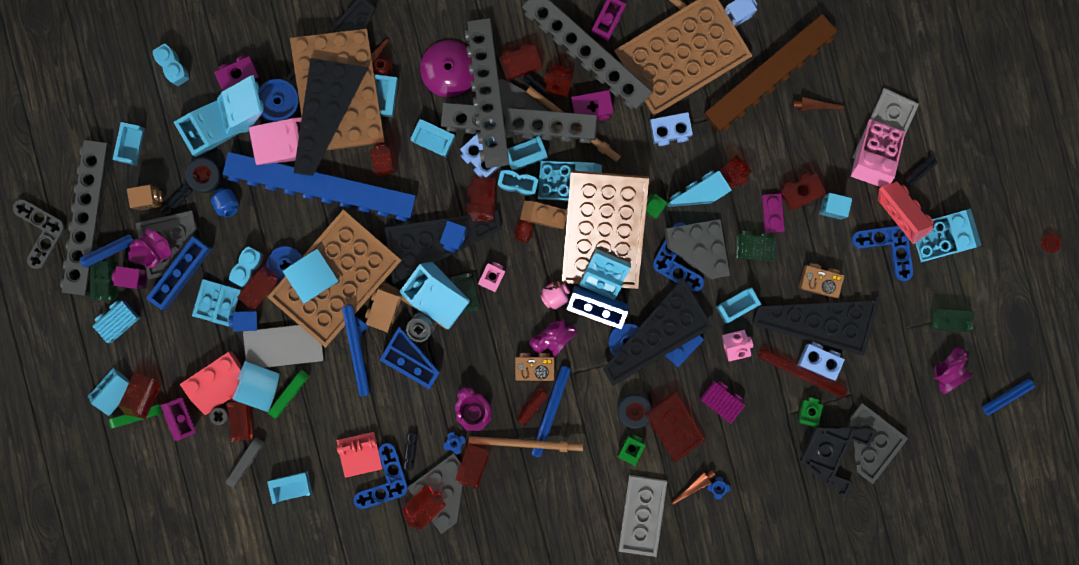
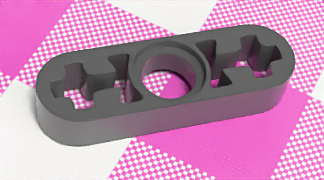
(245, 462)

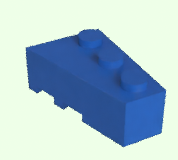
(410, 360)

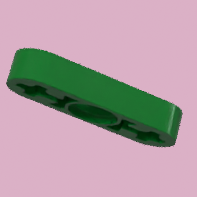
(288, 394)
(125, 419)

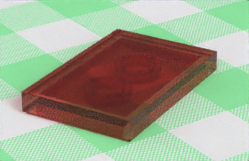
(675, 427)

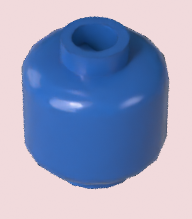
(224, 202)

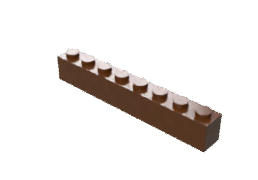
(769, 73)

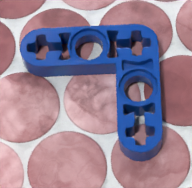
(889, 239)
(671, 266)
(391, 480)

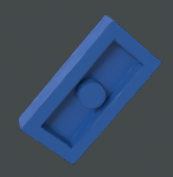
(680, 354)

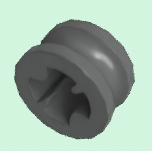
(224, 416)

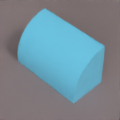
(109, 392)

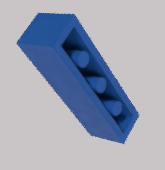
(179, 273)

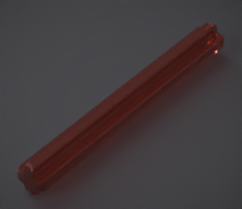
(803, 373)

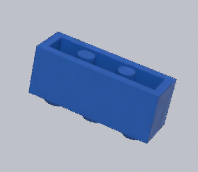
(597, 307)

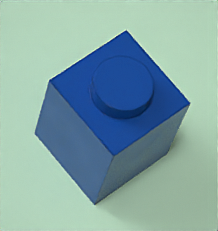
(243, 320)

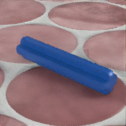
(106, 251)
(1008, 397)

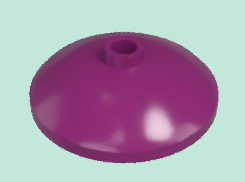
(442, 81)

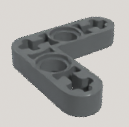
(47, 232)

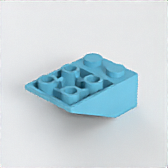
(240, 106)
(203, 129)
(555, 178)
(706, 192)
(949, 236)
(434, 294)

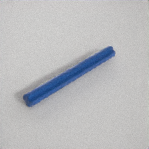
(355, 349)
(552, 408)

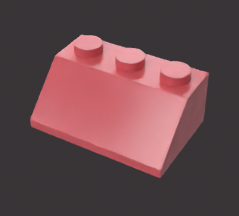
(905, 211)
(214, 383)

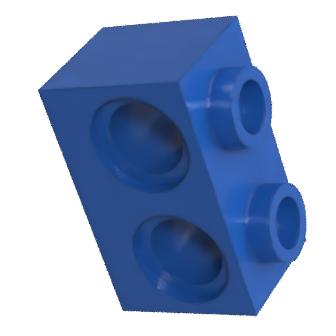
(453, 236)

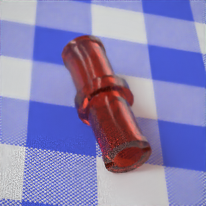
(532, 407)

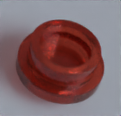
(1051, 243)

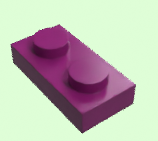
(773, 213)

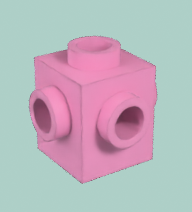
(737, 345)

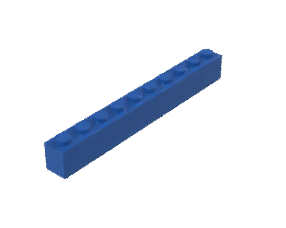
(322, 186)

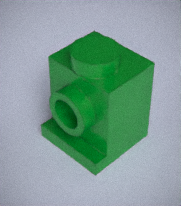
(654, 206)
(804, 417)
(631, 457)

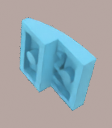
(605, 274)
(310, 276)
(215, 302)
(256, 386)

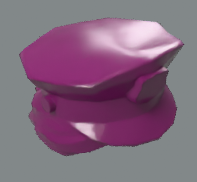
(149, 249)
(553, 338)
(952, 371)
(472, 410)

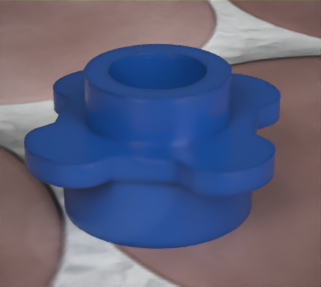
(449, 444)
(713, 488)

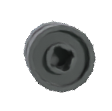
(420, 327)

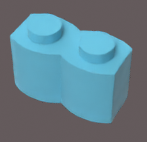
(169, 61)
(512, 182)
(244, 271)

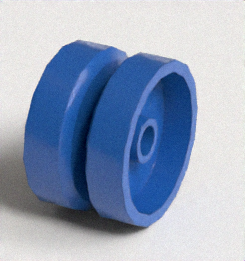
(278, 90)

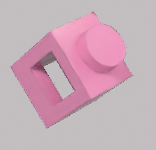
(490, 284)

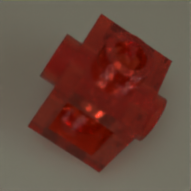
(558, 80)
(735, 172)

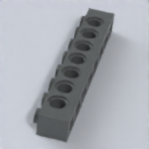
(641, 91)
(589, 123)
(496, 155)
(93, 209)

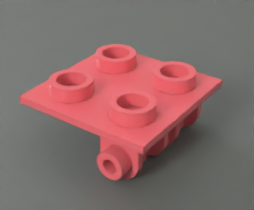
(359, 454)

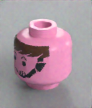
(555, 295)

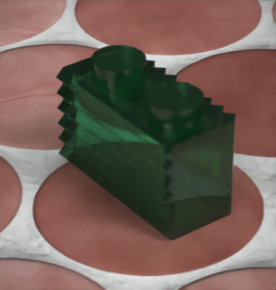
(755, 247)

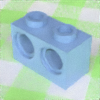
(740, 11)
(669, 124)
(475, 160)
(819, 365)

